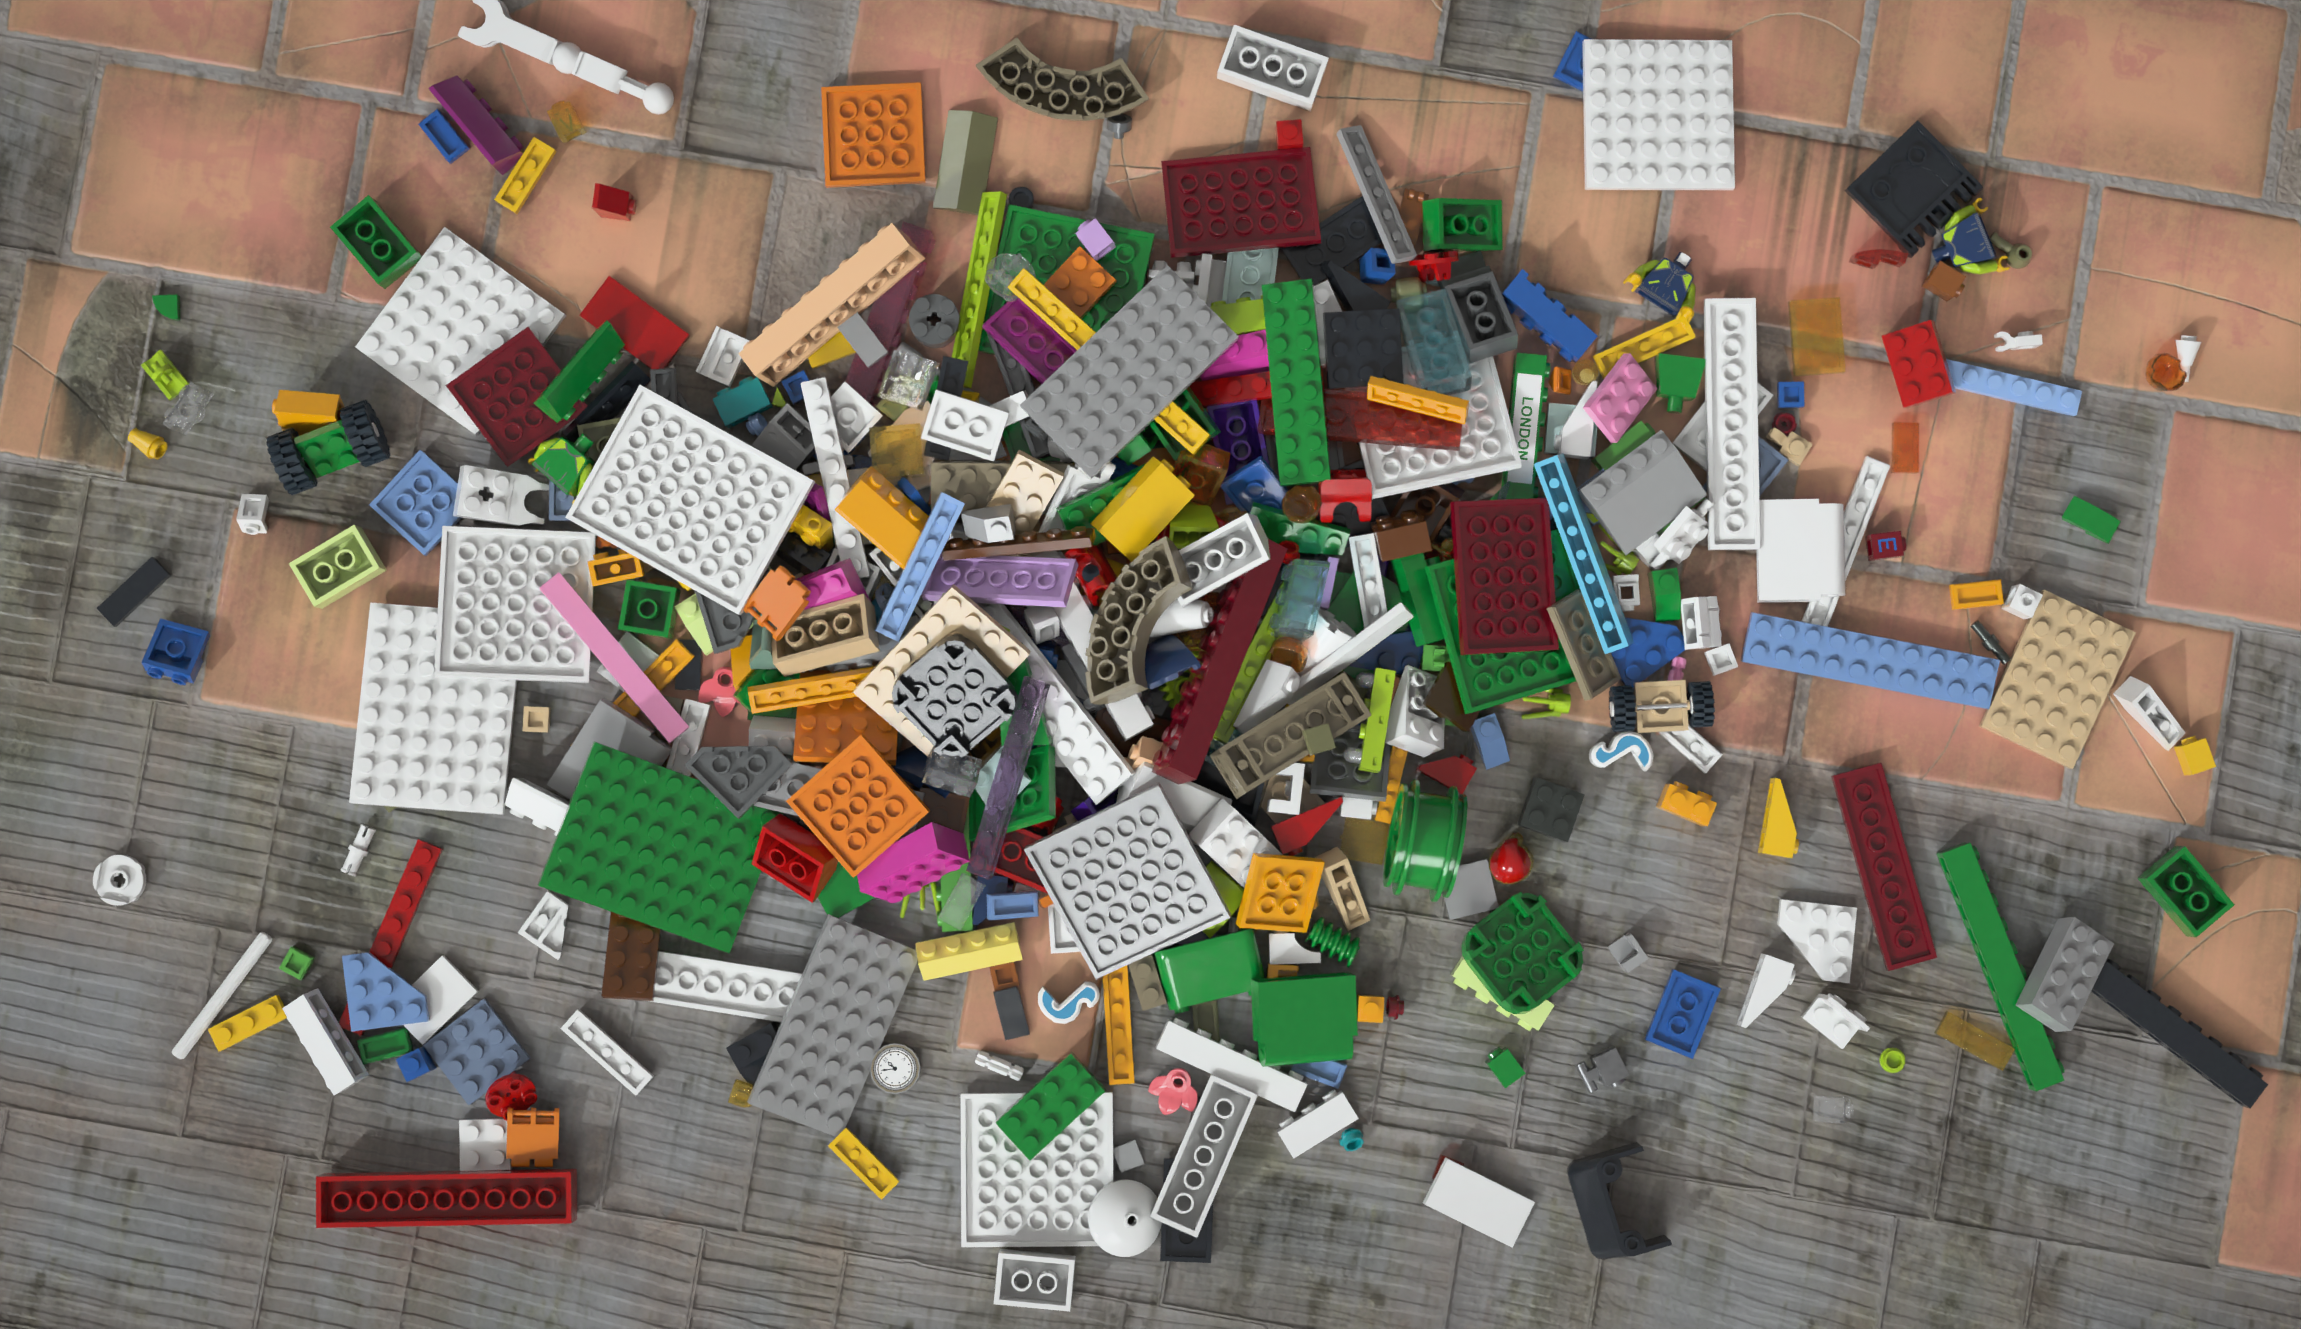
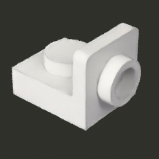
(252, 513)

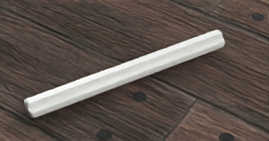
(222, 995)

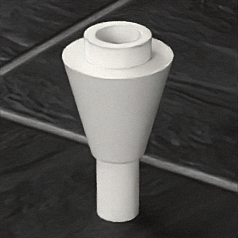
(2187, 351)

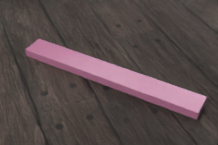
(614, 657)

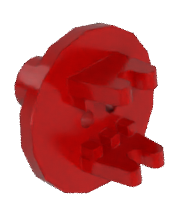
(1434, 265)
(503, 1090)

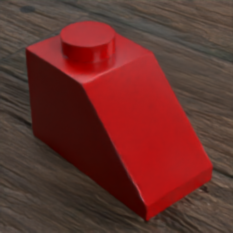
(613, 202)
(1450, 771)

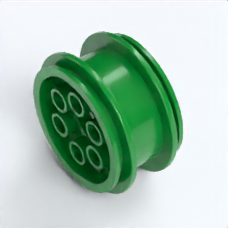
(1425, 840)

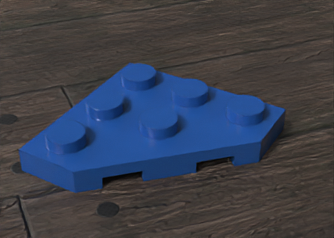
(1652, 648)

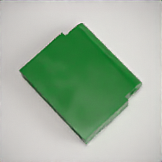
(1304, 1018)

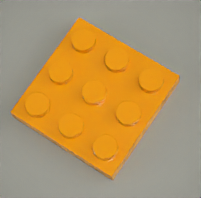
(1280, 892)

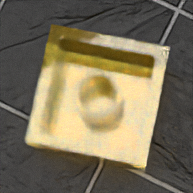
(898, 451)

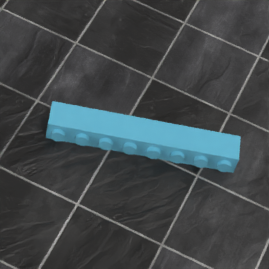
(1584, 553)

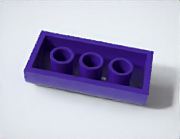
(1238, 434)

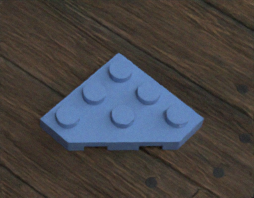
(380, 995)

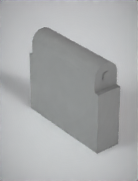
(612, 728)

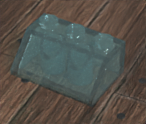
(1299, 599)

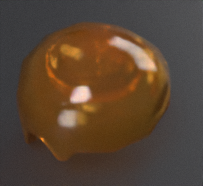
(2165, 373)
(1301, 504)
(1289, 652)

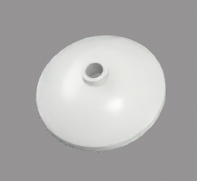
(1110, 1217)

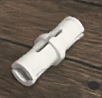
(358, 850)

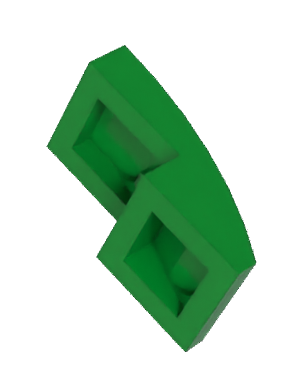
(2091, 519)

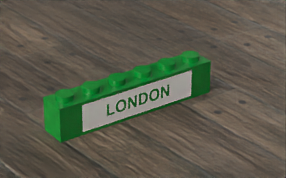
(1526, 419)

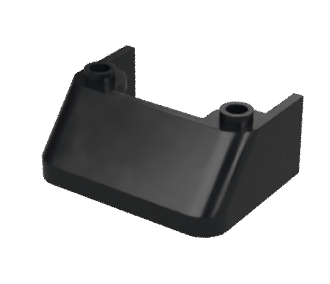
(1588, 1184)

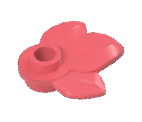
(718, 692)
(1173, 1095)

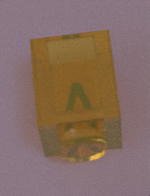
(566, 121)

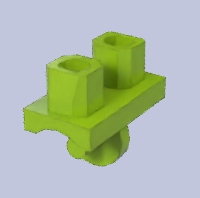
(165, 374)

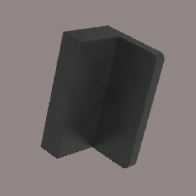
(1467, 267)

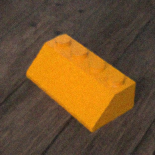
(883, 515)

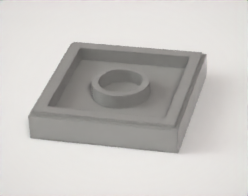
(1472, 891)

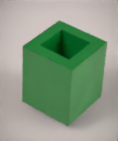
(1504, 1066)

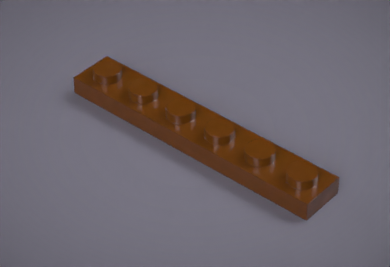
(1024, 543)

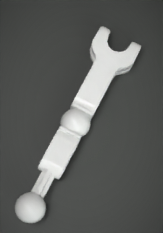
(564, 56)

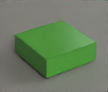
(297, 963)

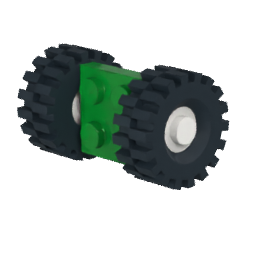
(329, 448)

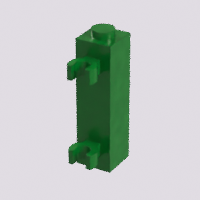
(1418, 598)

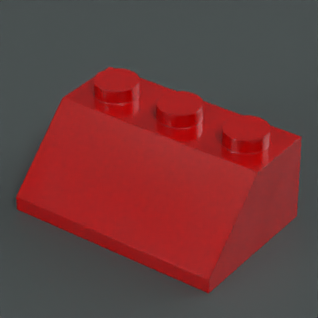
(794, 857)

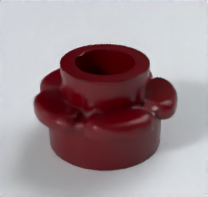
(1790, 422)
(1394, 1007)

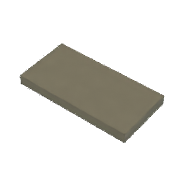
(1582, 646)

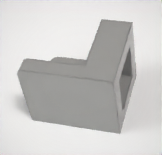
(1627, 952)

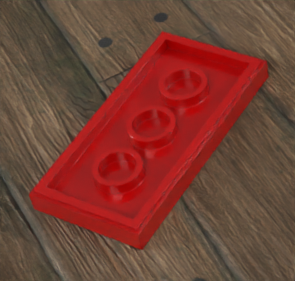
(641, 327)

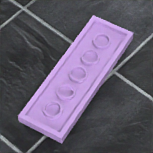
(1005, 580)

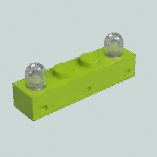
(1375, 729)

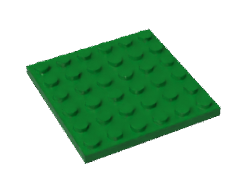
(1051, 239)
(1501, 677)

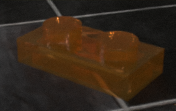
(1905, 448)

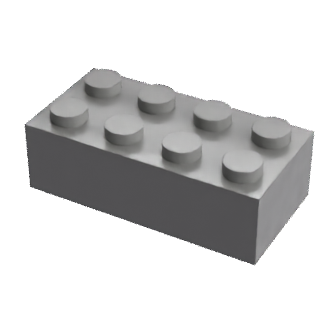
(2064, 974)

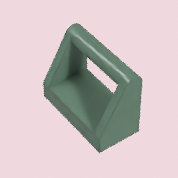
(761, 647)

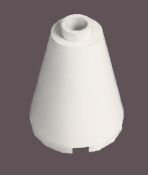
(1181, 619)
(1327, 638)

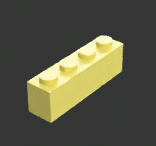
(968, 951)

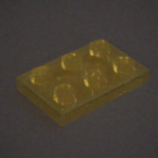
(1816, 336)

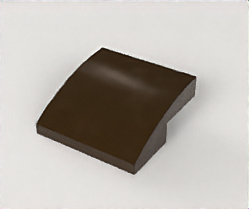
(1446, 701)

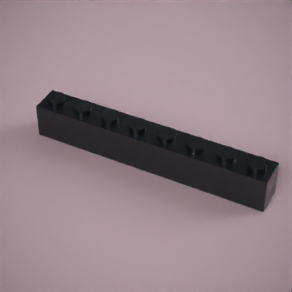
(2178, 1036)

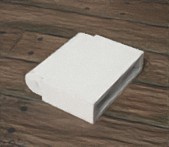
(1800, 551)

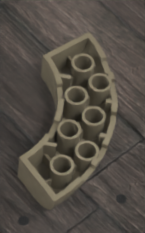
(1061, 91)
(1127, 619)

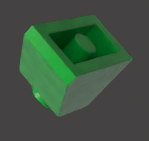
(1665, 594)

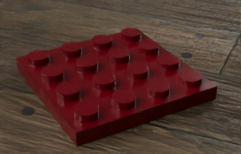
(502, 393)

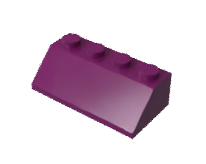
(477, 123)

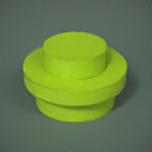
(1892, 1060)

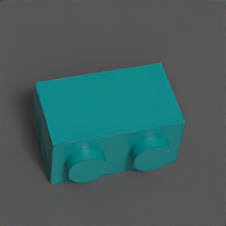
(742, 401)

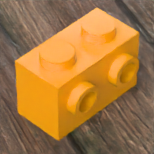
(614, 568)
(1685, 804)

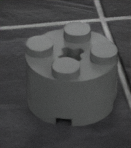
(924, 310)

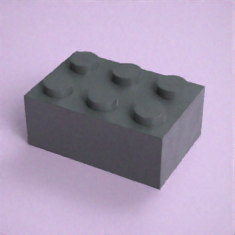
(1482, 317)

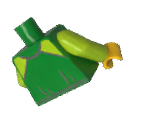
(565, 462)

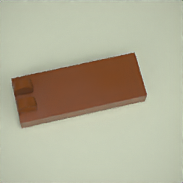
(1412, 212)

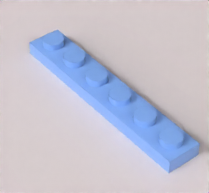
(2014, 388)
(919, 566)

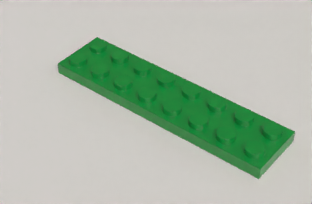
(1296, 382)

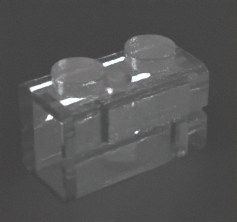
(962, 901)

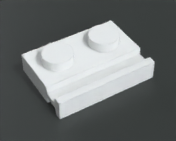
(721, 356)

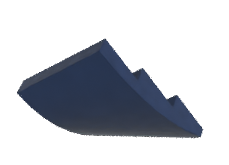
(1167, 660)
(911, 765)

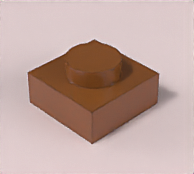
(1004, 976)

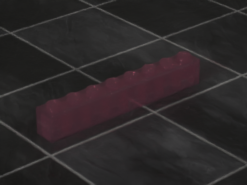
(887, 316)

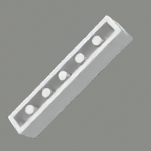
(1231, 1065)

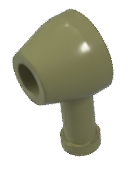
(2012, 251)

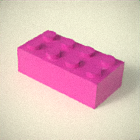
(914, 863)

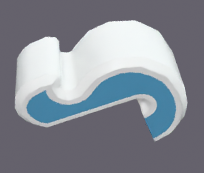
(1621, 745)
(1071, 1006)

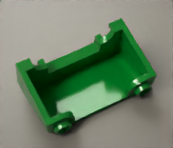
(1209, 969)

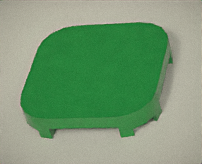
(1522, 953)

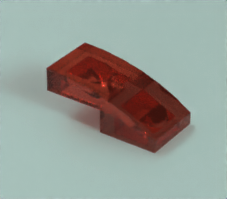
(1871, 258)

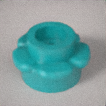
(1351, 1139)

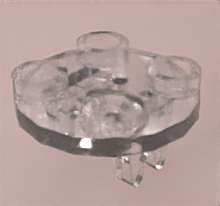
(999, 280)

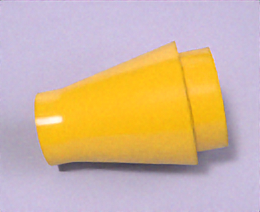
(150, 444)

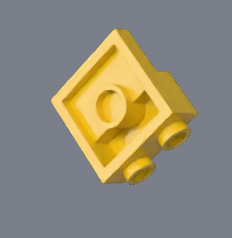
(813, 529)

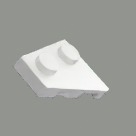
(547, 924)

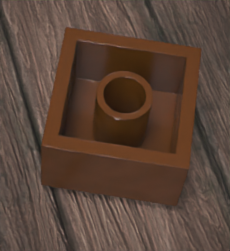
(1401, 535)

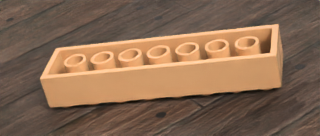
(836, 299)

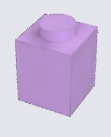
(1095, 239)

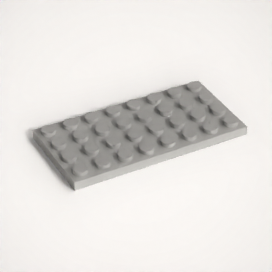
(1129, 372)
(834, 1026)

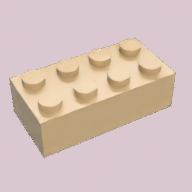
(827, 636)

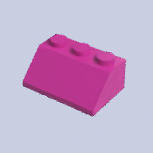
(1244, 357)
(832, 584)

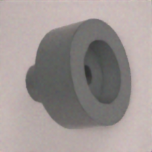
(1119, 125)

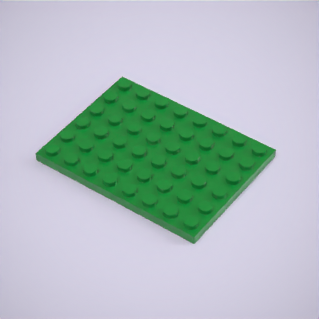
(656, 849)

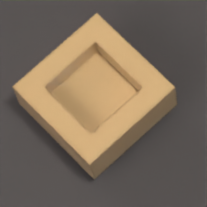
(536, 719)

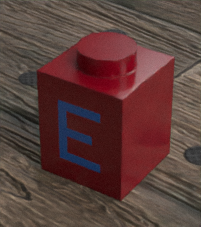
(1885, 545)

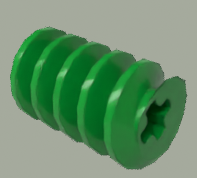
(1334, 941)

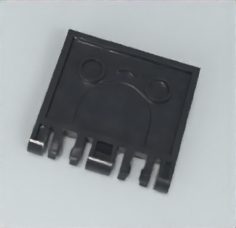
(1910, 185)

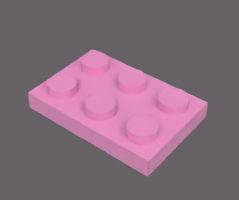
(1620, 398)

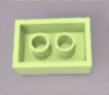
(337, 566)

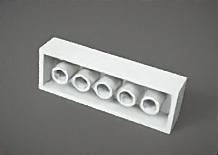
(1203, 1156)

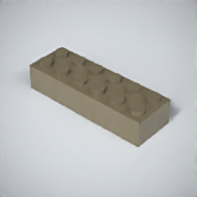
(974, 480)

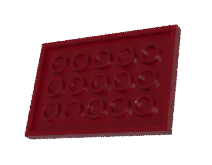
(1241, 202)
(1503, 575)

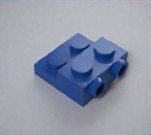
(175, 652)

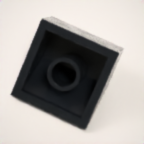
(752, 1051)

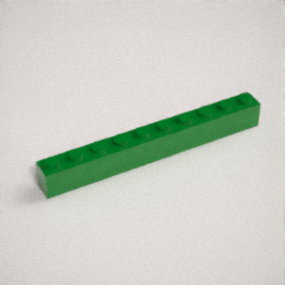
(1999, 964)

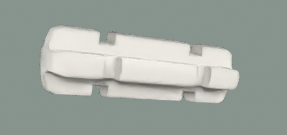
(999, 1065)

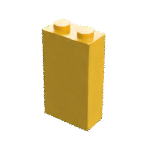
(1143, 508)

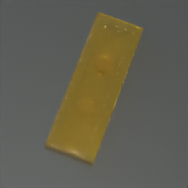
(1974, 1041)

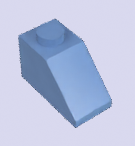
(1490, 741)

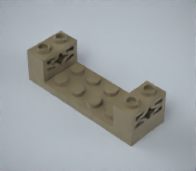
(1280, 739)

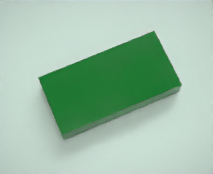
(385, 1045)

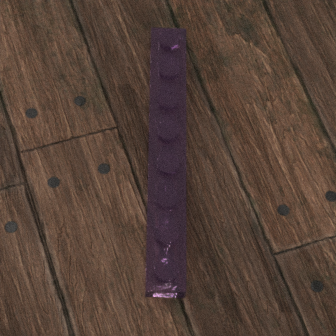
(1008, 777)

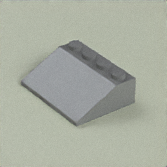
(1642, 492)

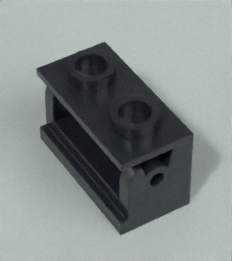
(801, 555)

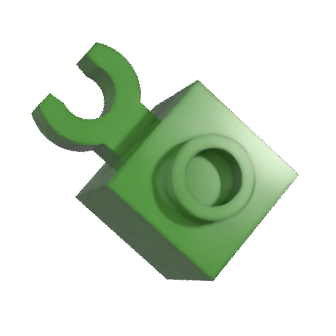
(1434, 658)

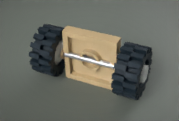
(1661, 706)

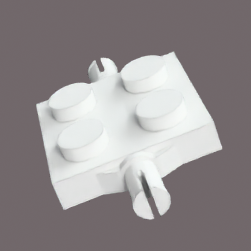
(1682, 535)

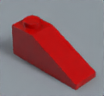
(1300, 829)

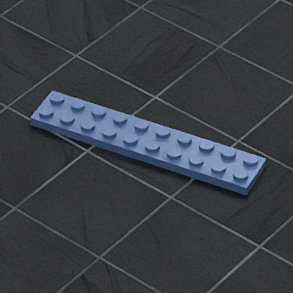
(1870, 660)

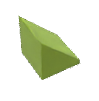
(778, 400)

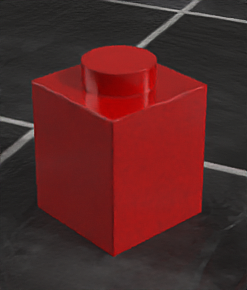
(1289, 134)

